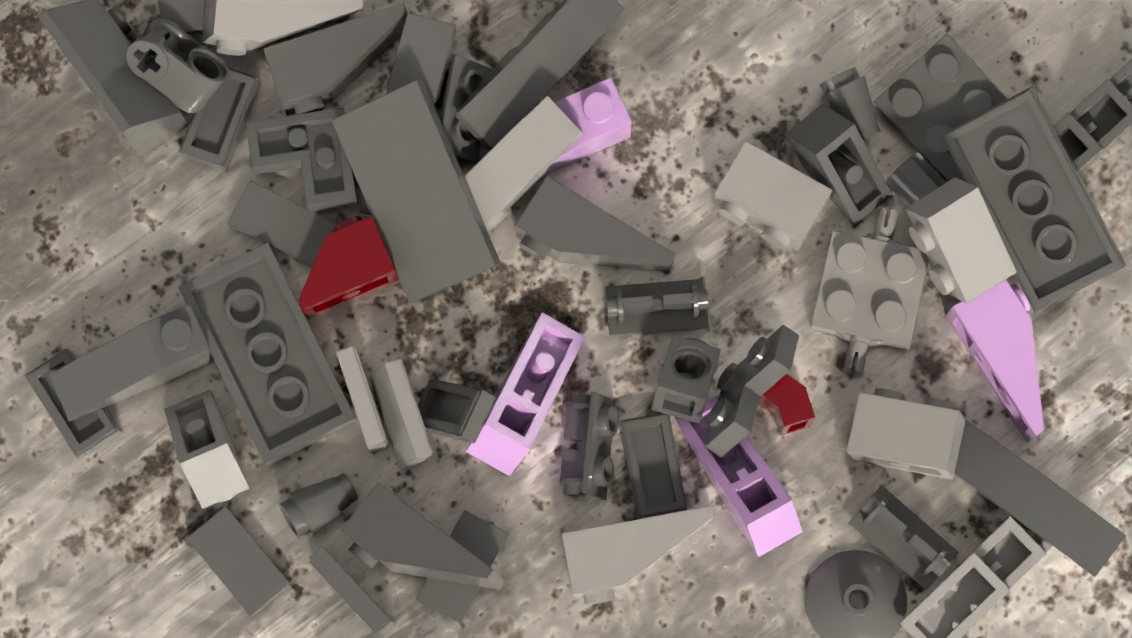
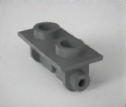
(460, 82)
(657, 307)
(594, 423)
(904, 538)

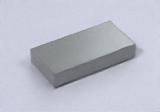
(363, 399)
(401, 414)

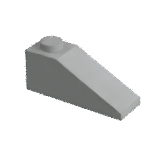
(256, 23)
(619, 553)

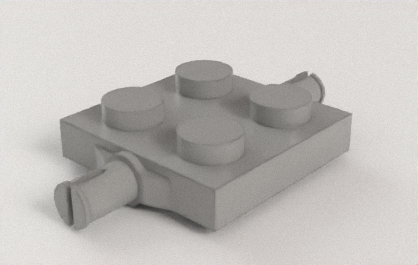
(870, 291)

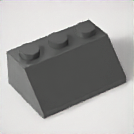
(97, 50)

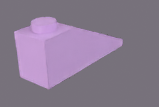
(598, 115)
(1003, 347)
(526, 394)
(746, 487)

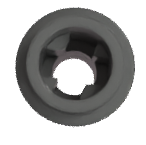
(851, 98)
(317, 505)

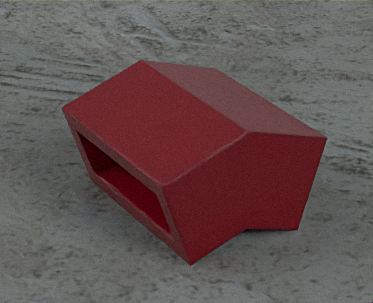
(789, 405)

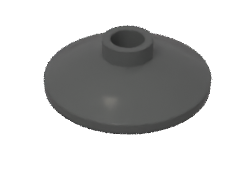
(830, 589)

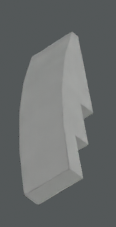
(520, 161)
(977, 583)

